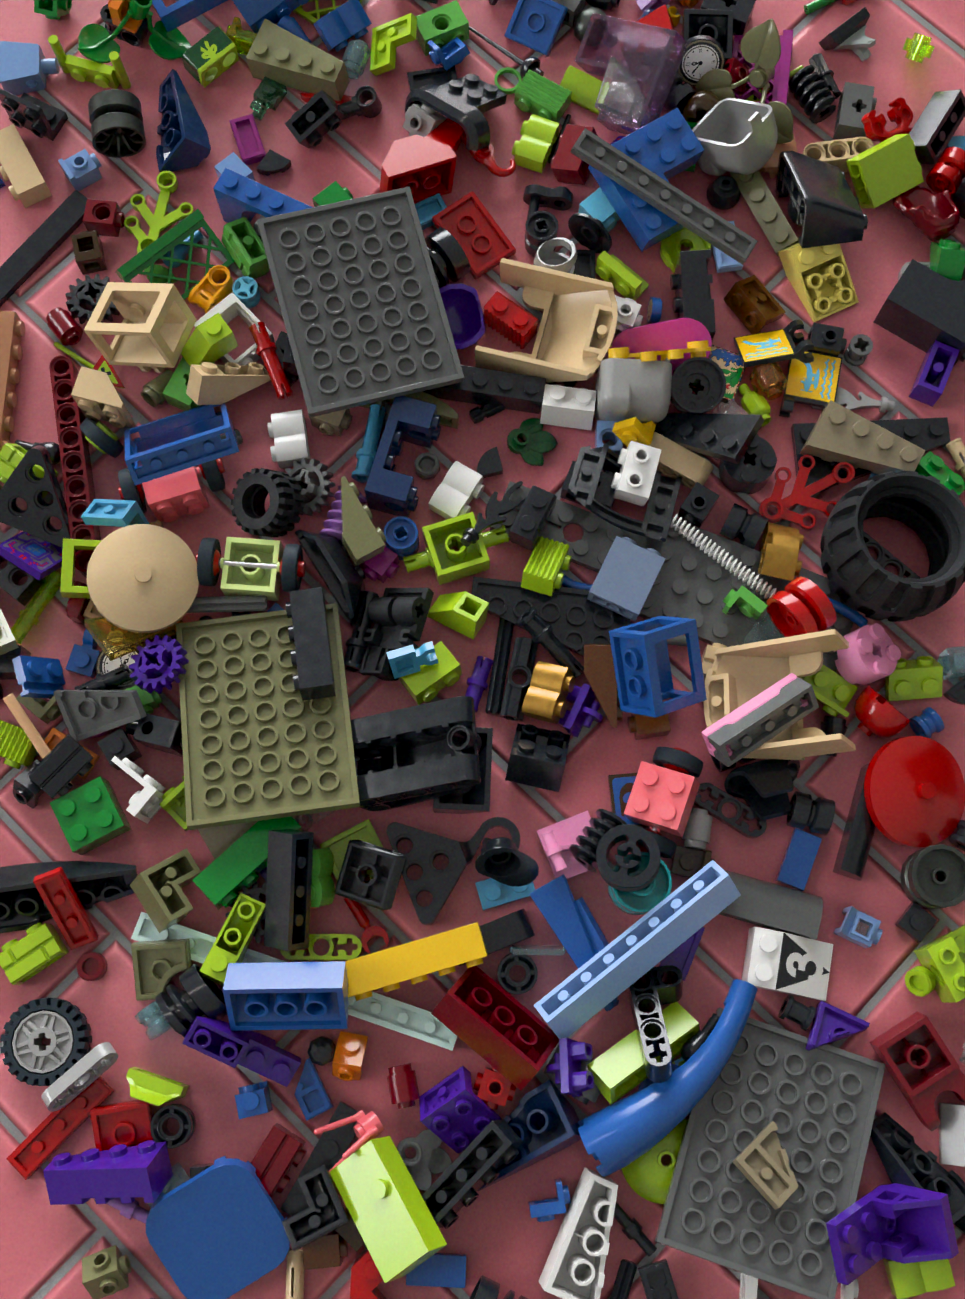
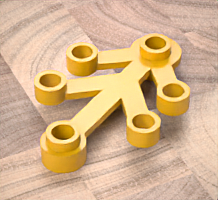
(695, 348)

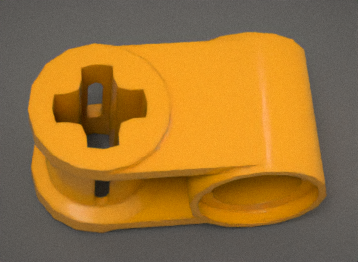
(208, 291)

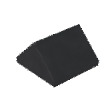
(710, 23)

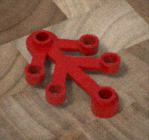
(801, 494)

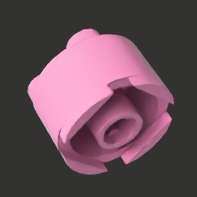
(869, 655)

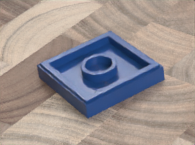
(536, 24)

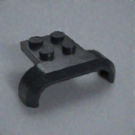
(464, 103)

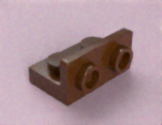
(753, 304)

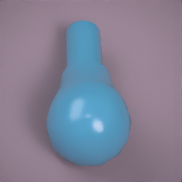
(181, 251)

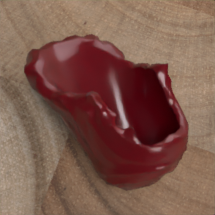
(930, 212)

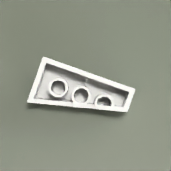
(582, 1242)

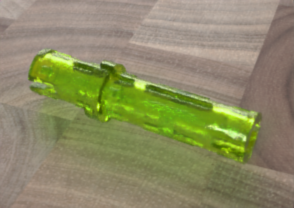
(31, 613)

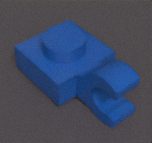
(84, 657)

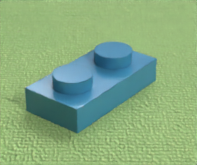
(495, 893)

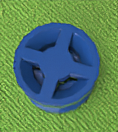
(927, 723)

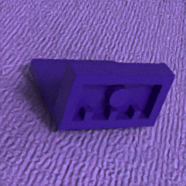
(455, 1111)

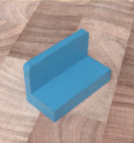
(113, 513)

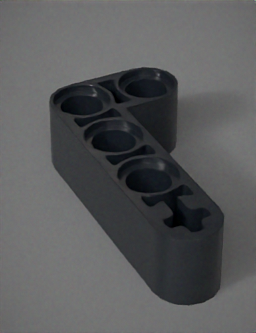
(655, 993)

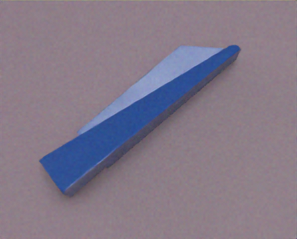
(571, 923)

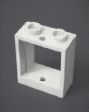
(229, 309)

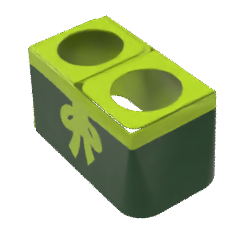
(210, 56)

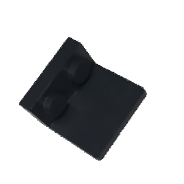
(33, 114)

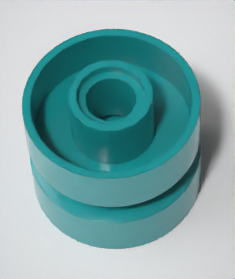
(646, 899)

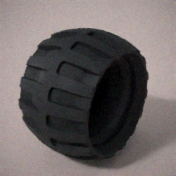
(926, 509)

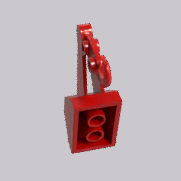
(430, 162)

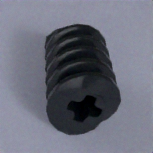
(811, 95)
(586, 849)

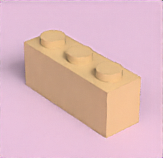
(20, 169)

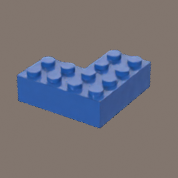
(665, 149)

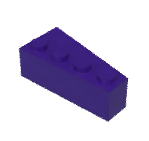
(109, 1174)

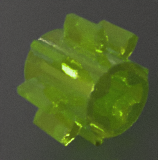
(918, 47)

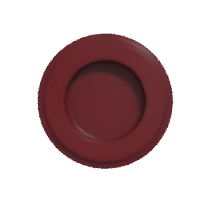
(92, 966)

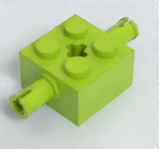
(452, 564)

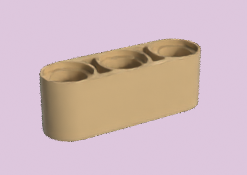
(843, 150)
(681, 462)

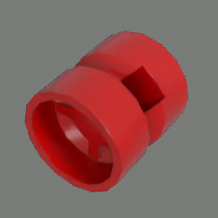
(948, 171)

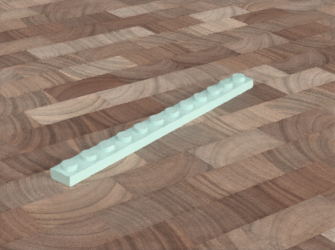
(375, 1009)

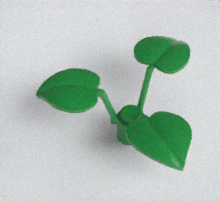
(97, 44)

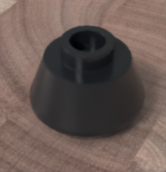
(723, 193)

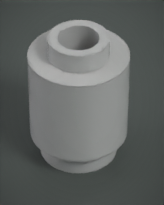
(698, 830)

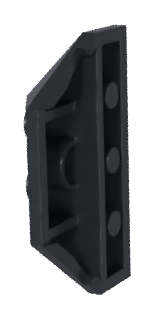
(336, 570)

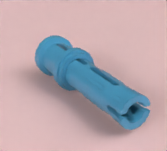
(370, 443)

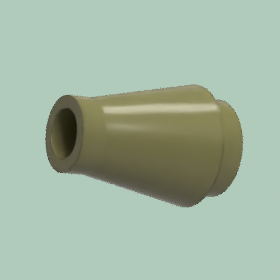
(153, 390)

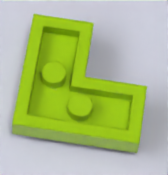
(386, 39)

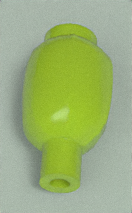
(755, 403)

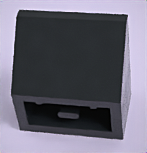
(538, 757)

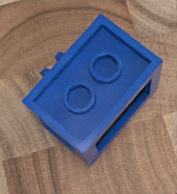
(645, 669)

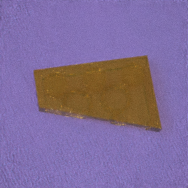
(120, 642)

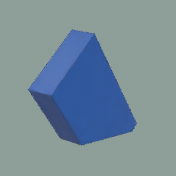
(312, 1092)

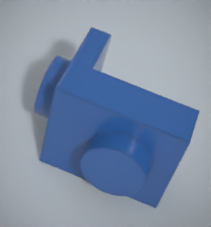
(449, 54)
(547, 1208)

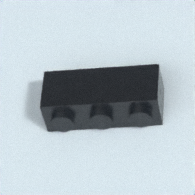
(937, 125)

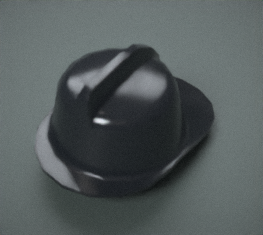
(505, 863)

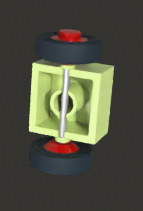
(251, 566)

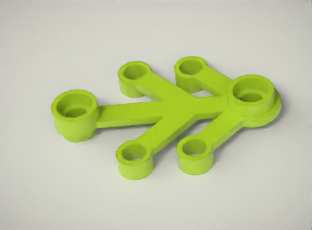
(157, 221)

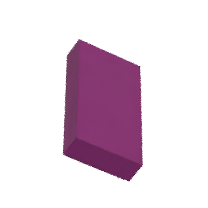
(248, 139)

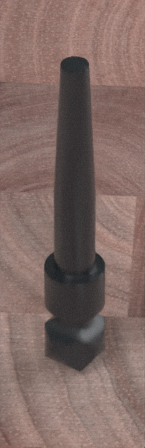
(555, 146)

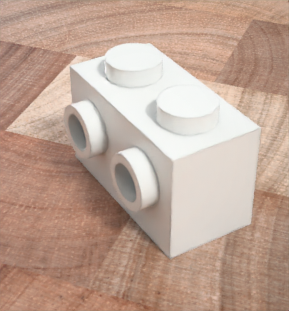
(568, 407)
(636, 473)

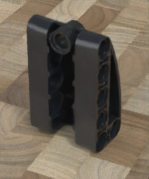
(416, 753)

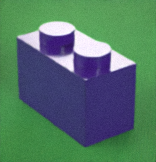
(934, 373)

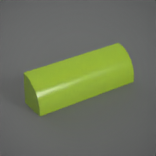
(622, 1065)

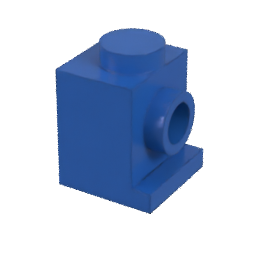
(253, 1100)

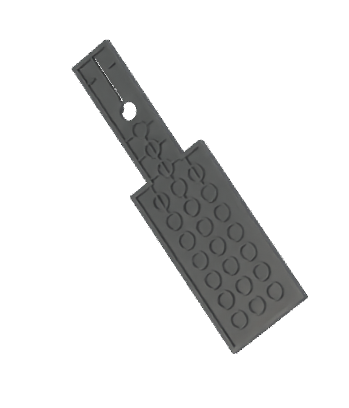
(688, 581)

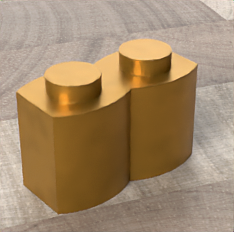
(548, 692)

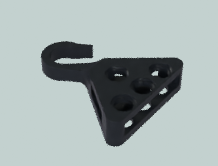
(27, 485)
(427, 847)

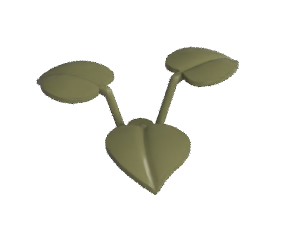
(762, 47)

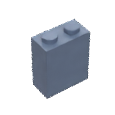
(626, 577)

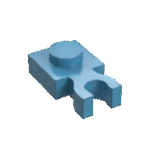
(408, 660)

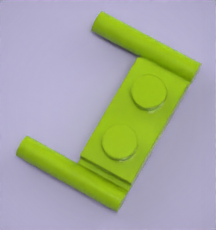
(91, 71)

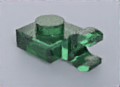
(267, 95)

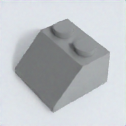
(952, 1134)

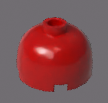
(878, 715)

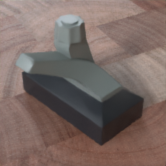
(851, 36)

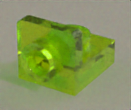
(241, 38)

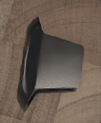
(764, 786)

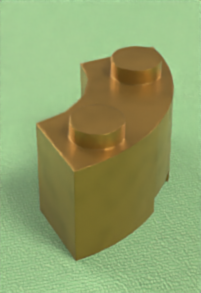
(780, 552)

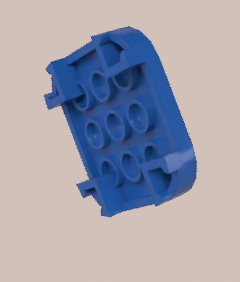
(217, 1231)

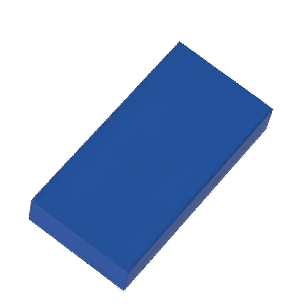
(799, 859)
(440, 1271)

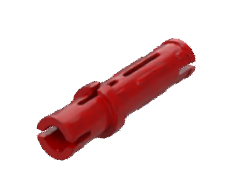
(267, 351)

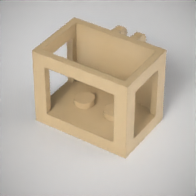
(152, 327)

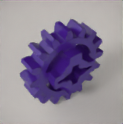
(151, 676)

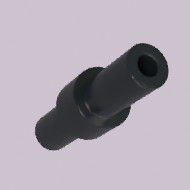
(633, 1230)

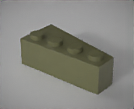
(295, 62)

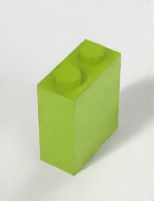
(885, 171)

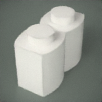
(289, 438)
(456, 491)

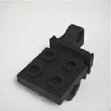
(397, 624)

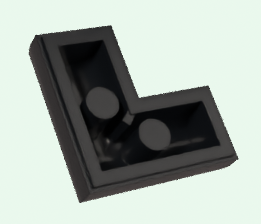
(324, 1210)

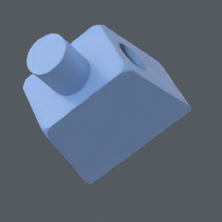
(24, 67)

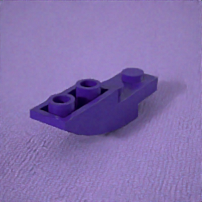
(242, 1048)

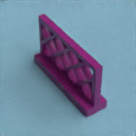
(782, 70)

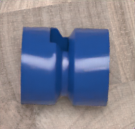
(402, 536)

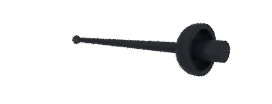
(529, 63)

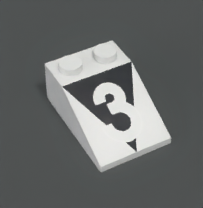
(787, 963)

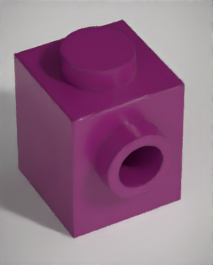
(381, 566)

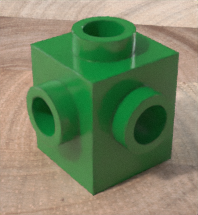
(52, 8)

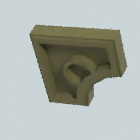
(156, 965)

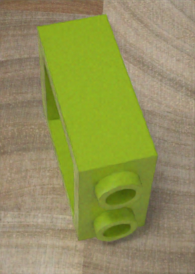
(69, 549)

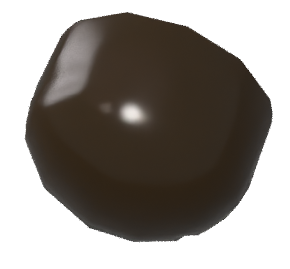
(698, 105)

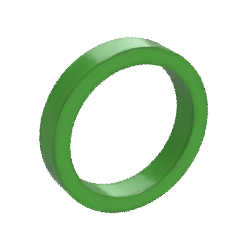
(507, 70)

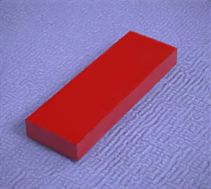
(65, 908)

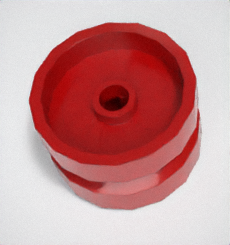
(801, 608)

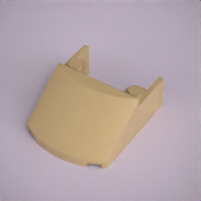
(573, 330)
(751, 668)

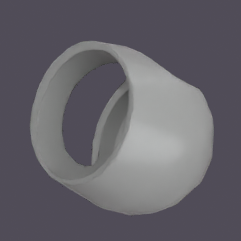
(550, 259)

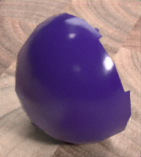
(463, 314)

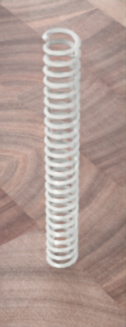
(767, 592)

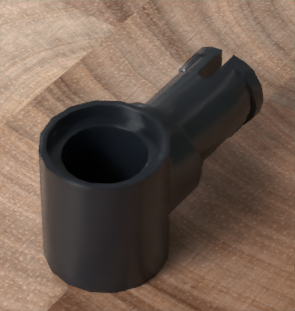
(357, 104)

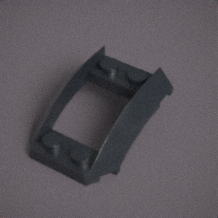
(660, 503)

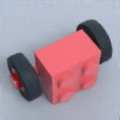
(174, 493)
(665, 795)

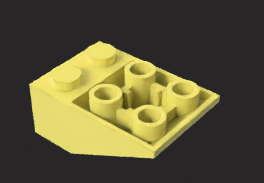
(819, 278)

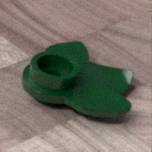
(535, 441)

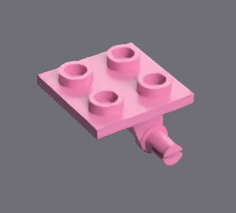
(556, 843)

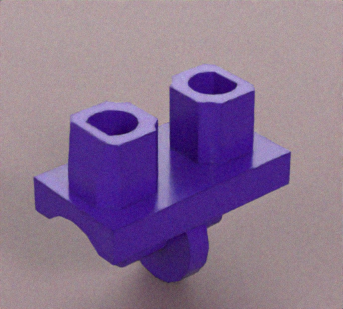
(583, 711)
(568, 1067)

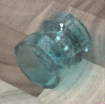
(153, 1018)

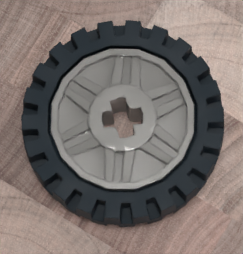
(39, 1019)

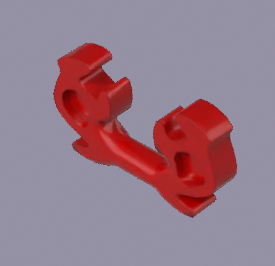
(875, 126)

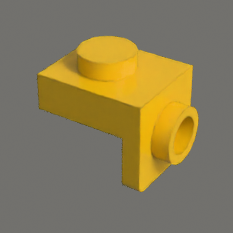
(634, 430)

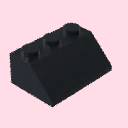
(475, 798)

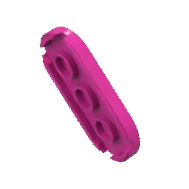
(663, 336)

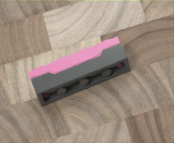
(760, 719)

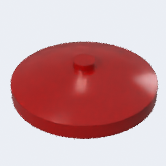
(914, 791)

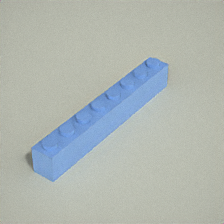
(637, 950)

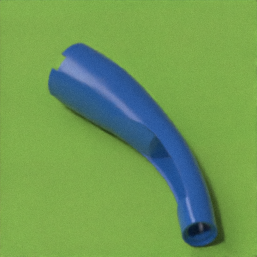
(644, 1118)

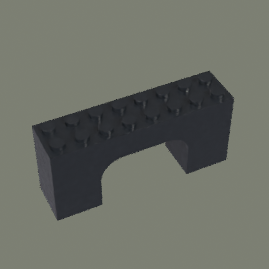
(927, 304)

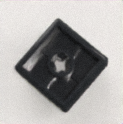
(358, 886)

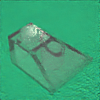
(620, 94)

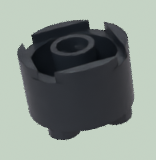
(753, 476)

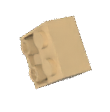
(100, 399)

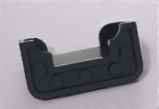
(822, 200)

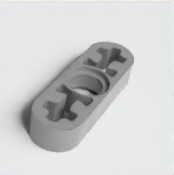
(79, 1076)

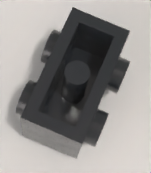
(315, 120)

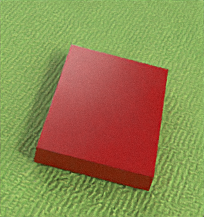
(476, 233)

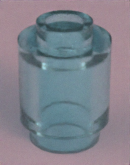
(356, 58)

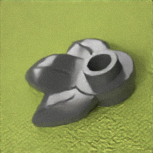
(428, 1159)

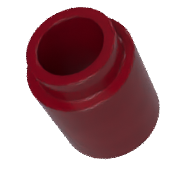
(64, 326)
(403, 1085)

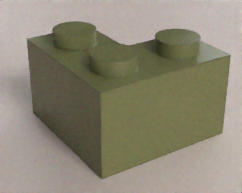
(161, 889)

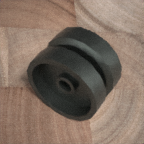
(920, 882)

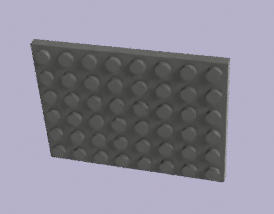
(360, 301)
(824, 1121)

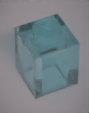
(953, 662)

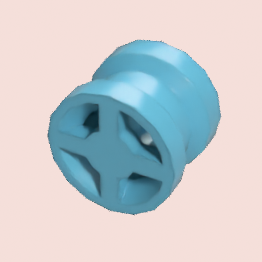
(248, 286)

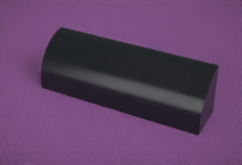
(856, 835)

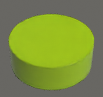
(920, 981)

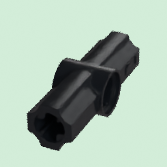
(521, 663)

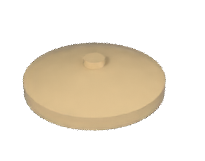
(142, 578)

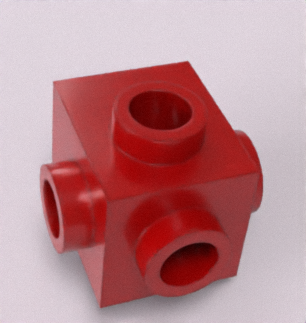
(491, 1099)

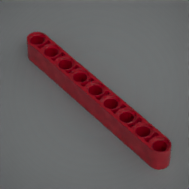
(72, 455)

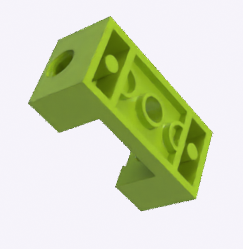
(947, 962)

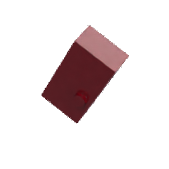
(496, 1026)

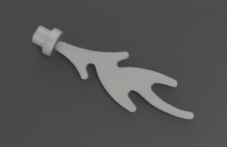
(846, 398)

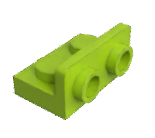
(831, 691)

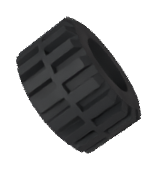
(250, 502)

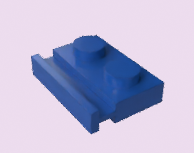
(38, 676)

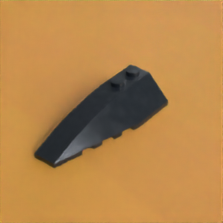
(92, 882)

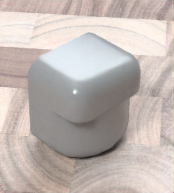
(736, 137)
(633, 390)

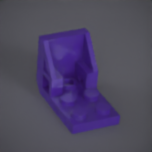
(891, 1224)

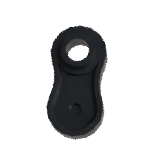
(540, 196)

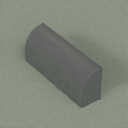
(775, 906)

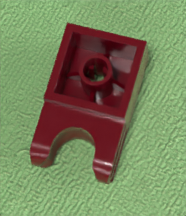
(928, 1073)

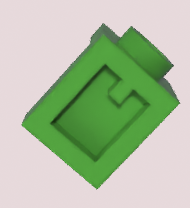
(748, 603)

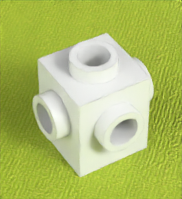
(628, 314)

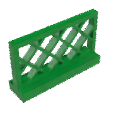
(167, 243)

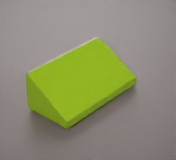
(583, 87)

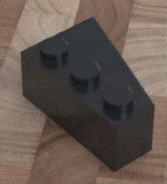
(693, 288)

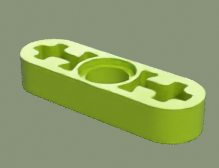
(342, 954)

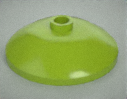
(647, 1173)

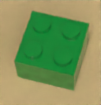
(90, 816)

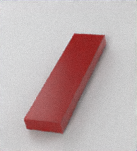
(57, 1129)

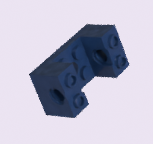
(408, 422)

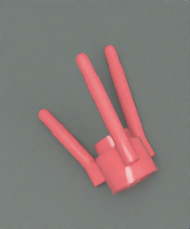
(367, 1128)

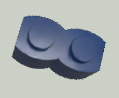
(343, 24)

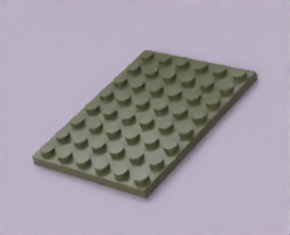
(249, 734)

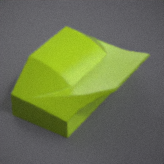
(154, 1087)

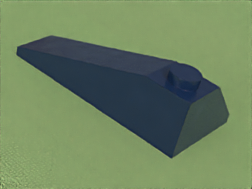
(181, 128)

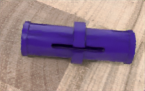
(478, 680)

